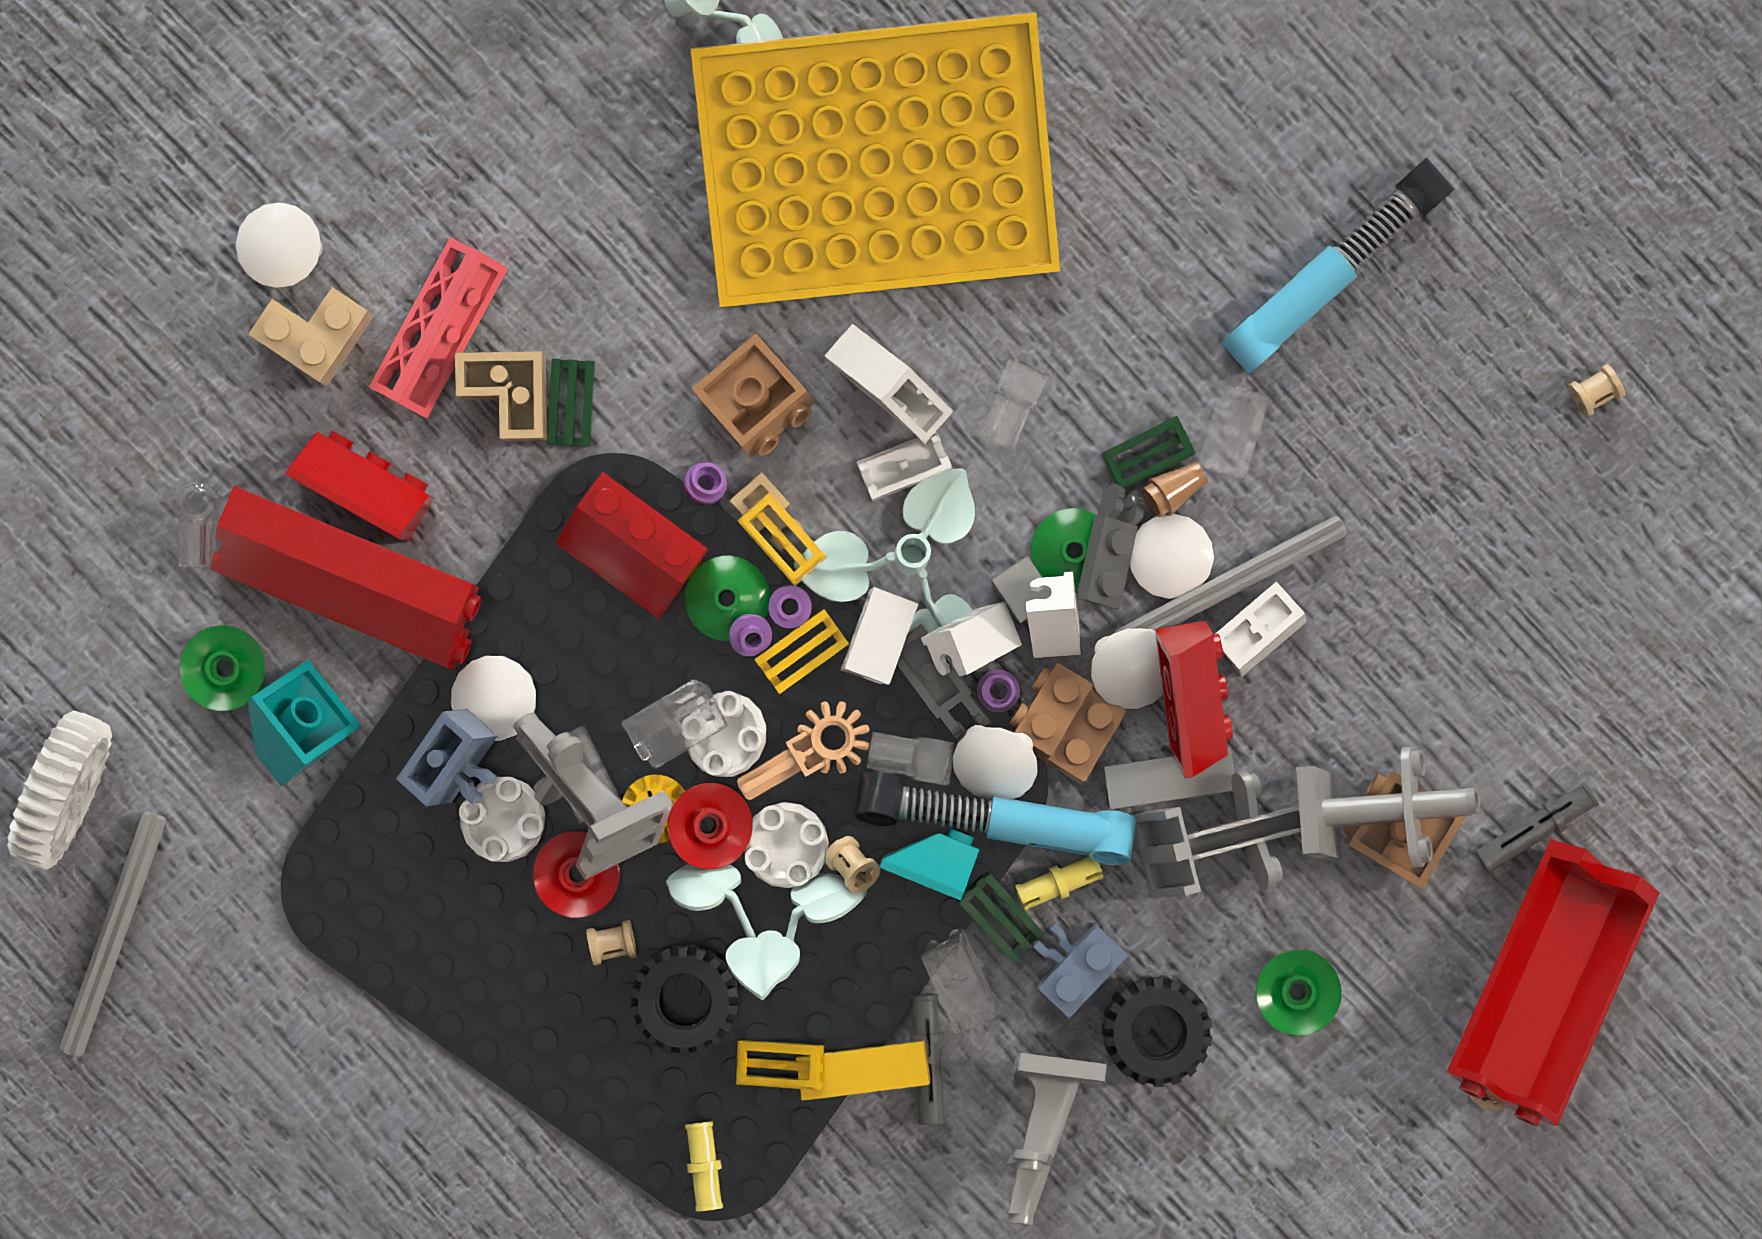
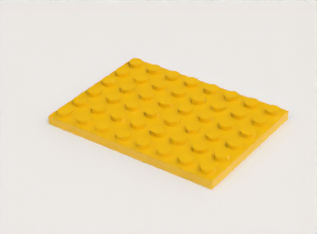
(876, 159)

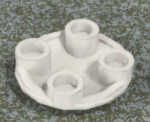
(278, 245)
(1171, 556)
(1127, 668)
(495, 692)
(737, 745)
(995, 762)
(504, 822)
(786, 845)

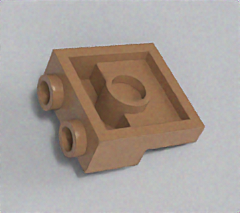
(755, 397)
(1067, 722)
(1388, 842)

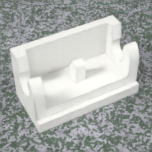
(903, 466)
(1055, 619)
(1260, 628)
(879, 636)
(973, 639)

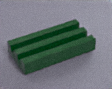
(572, 366)
(1181, 437)
(1023, 942)

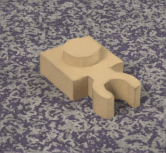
(752, 494)

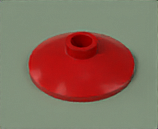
(730, 831)
(557, 888)

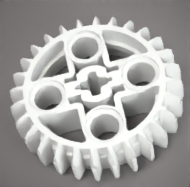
(59, 790)

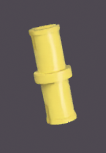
(1058, 882)
(704, 1166)

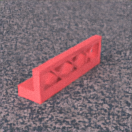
(443, 330)

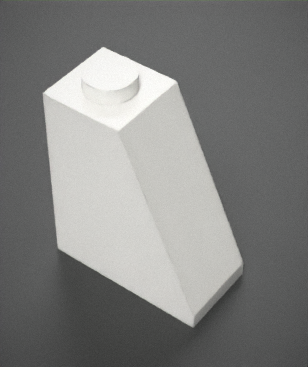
(889, 383)

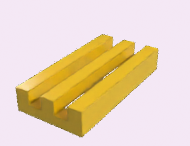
(806, 566)
(772, 673)
(814, 1066)

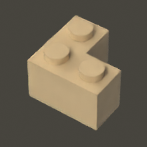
(314, 345)
(516, 381)

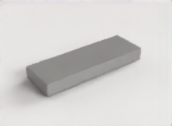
(1163, 781)

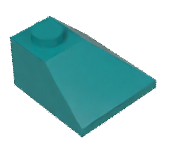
(297, 722)
(935, 862)

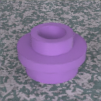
(709, 473)
(796, 619)
(750, 624)
(1008, 681)

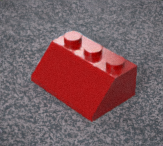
(362, 484)
(631, 545)
(1193, 695)

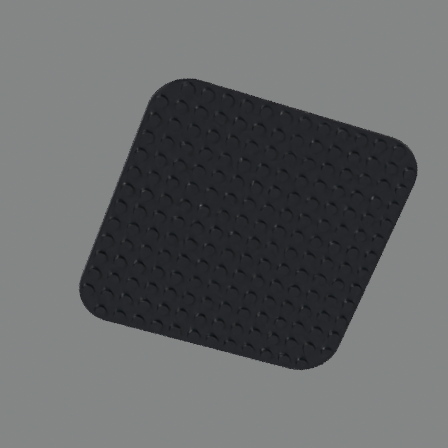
(512, 985)

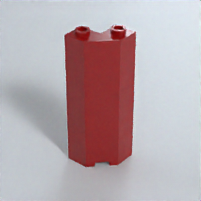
(345, 578)
(1552, 984)

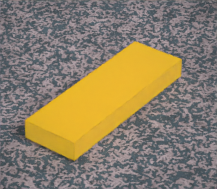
(869, 1070)

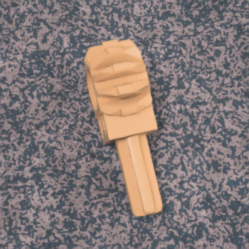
(807, 752)

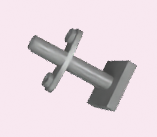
(1325, 814)
(614, 828)
(1170, 851)
(1054, 1089)

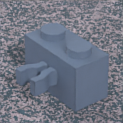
(449, 760)
(1080, 968)

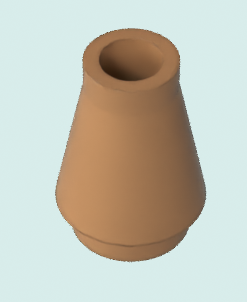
(1171, 490)

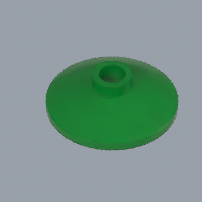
(1052, 538)
(722, 574)
(200, 668)
(1314, 1008)

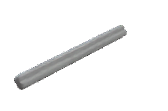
(1242, 576)
(112, 934)

